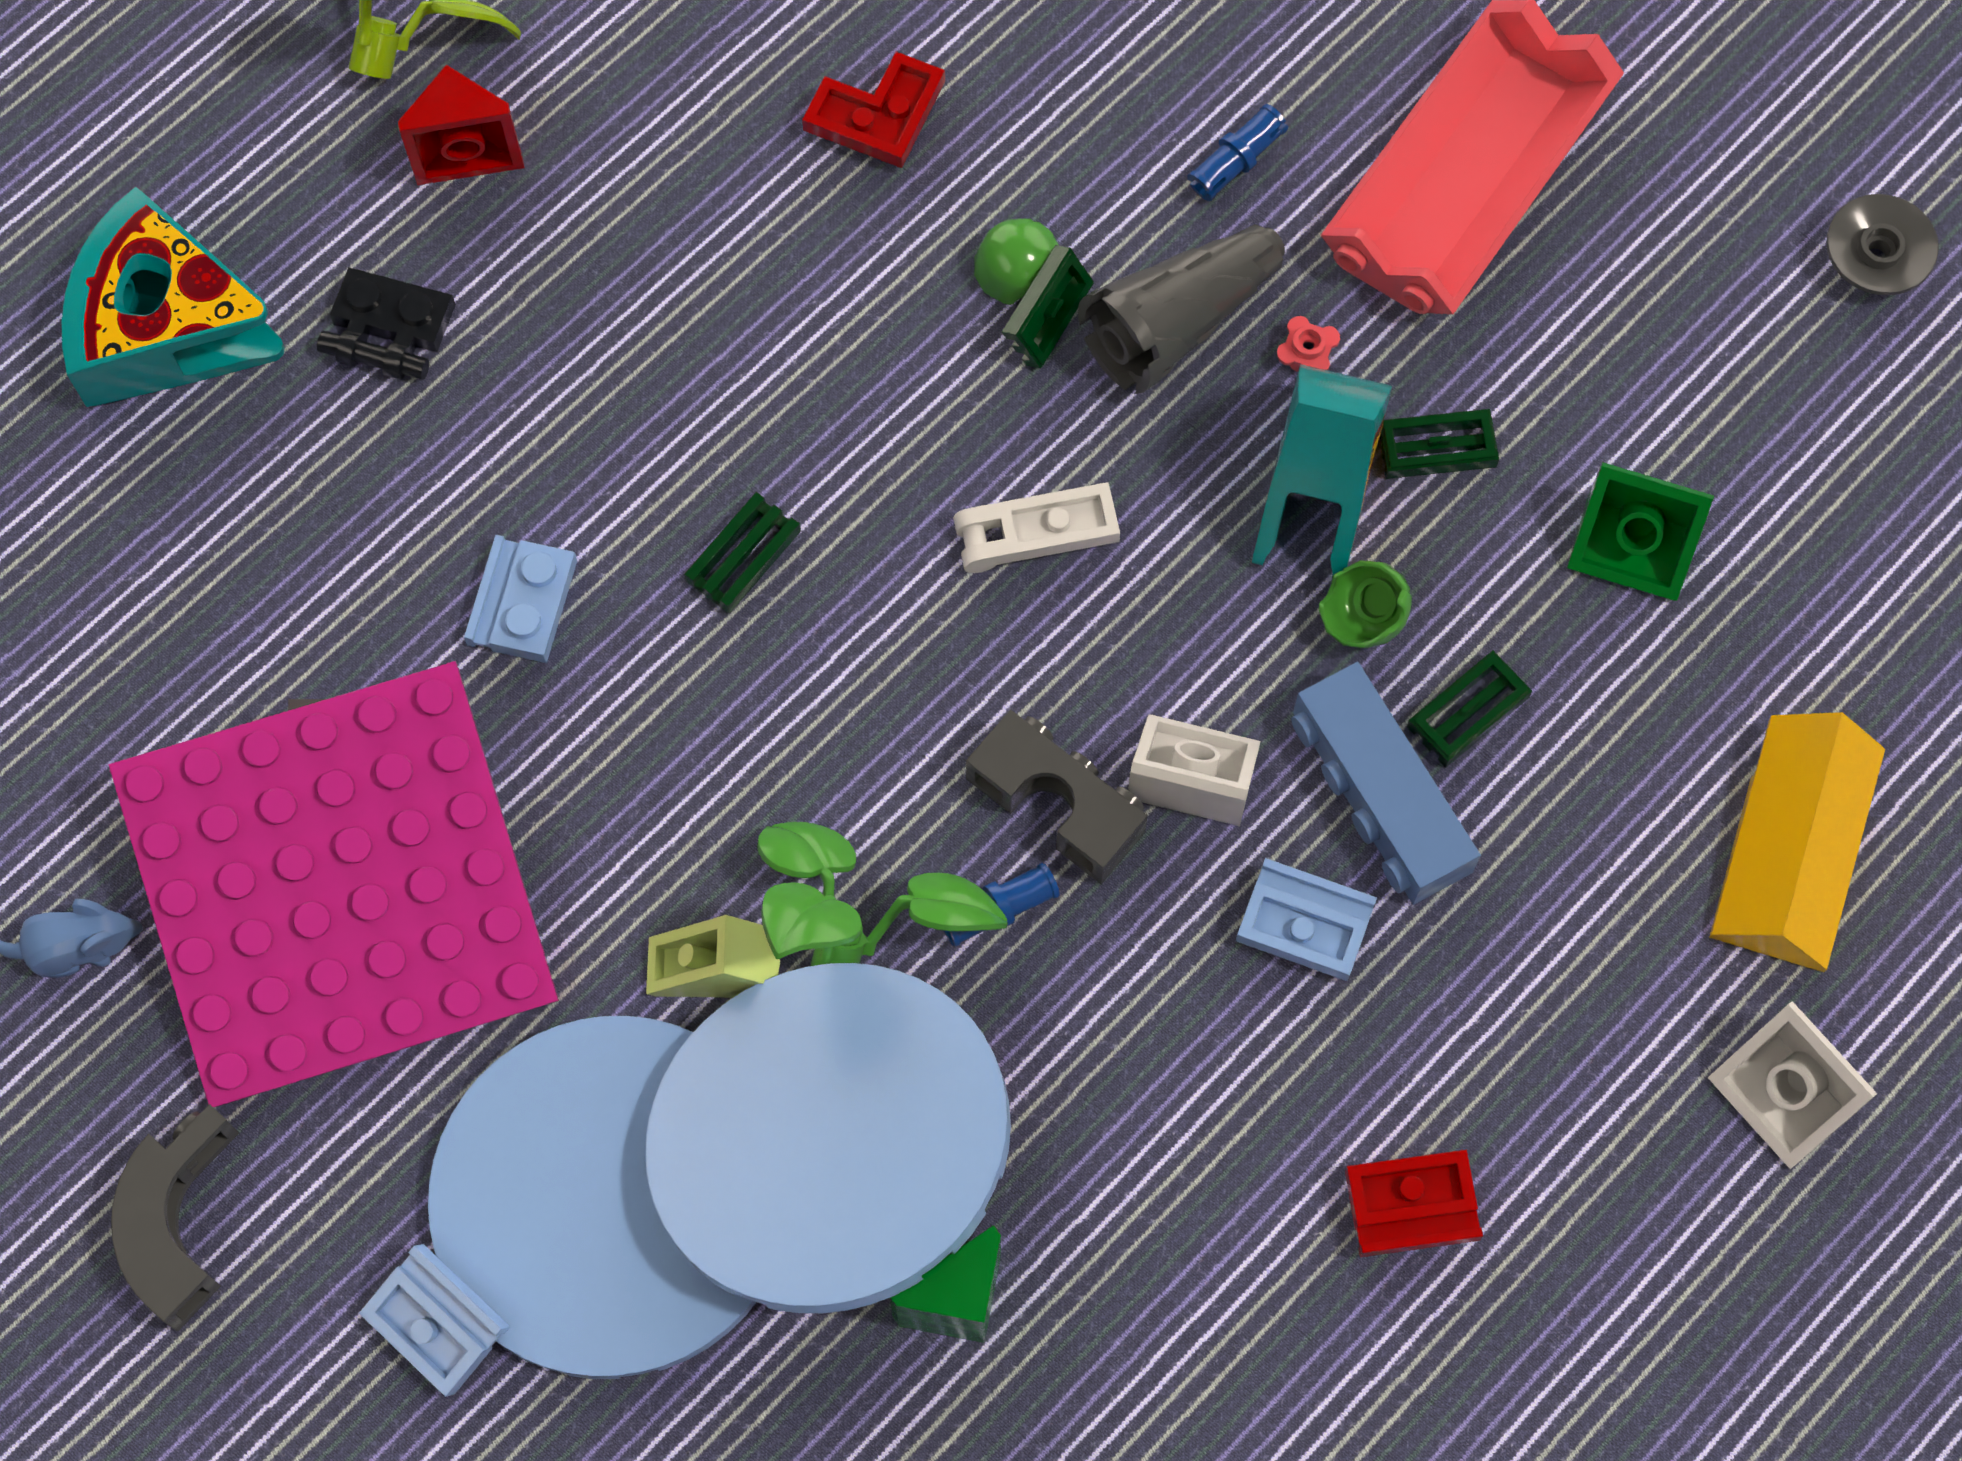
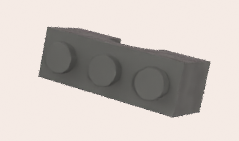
(1023, 760)

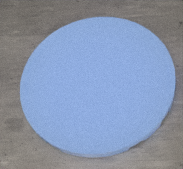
(828, 1137)
(552, 1208)

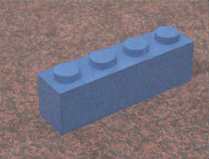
(1384, 783)

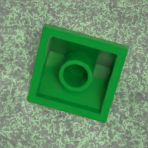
(1639, 531)
(955, 1293)

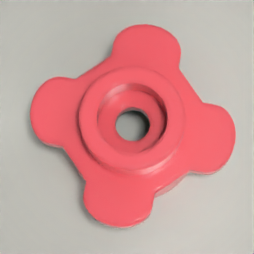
(1301, 331)

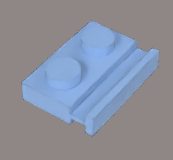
(521, 599)
(1306, 919)
(434, 1320)

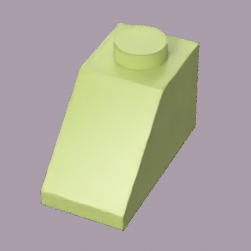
(709, 959)

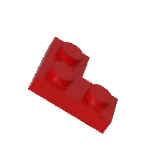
(879, 123)

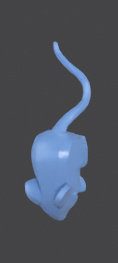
(62, 941)

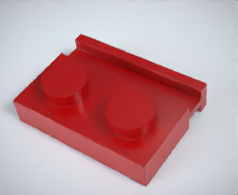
(1413, 1203)

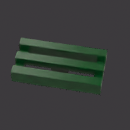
(1048, 306)
(1442, 462)
(726, 539)
(1435, 738)

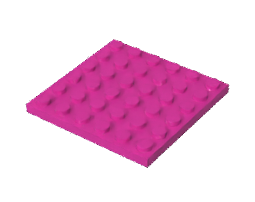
(333, 884)

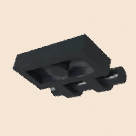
(389, 310)

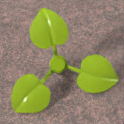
(377, 42)

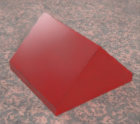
(459, 131)

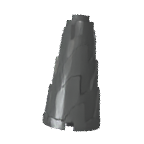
(1171, 308)

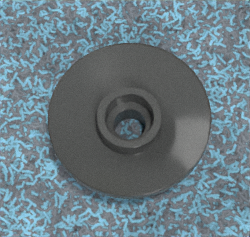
(1886, 225)

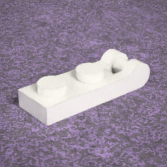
(1037, 526)

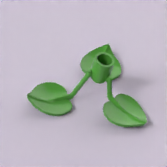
(804, 918)

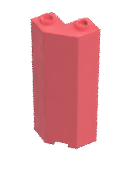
(1471, 157)

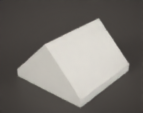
(1193, 769)
(1792, 1085)

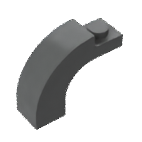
(148, 1217)

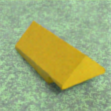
(1798, 838)

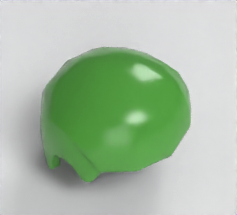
(1012, 258)
(1366, 604)

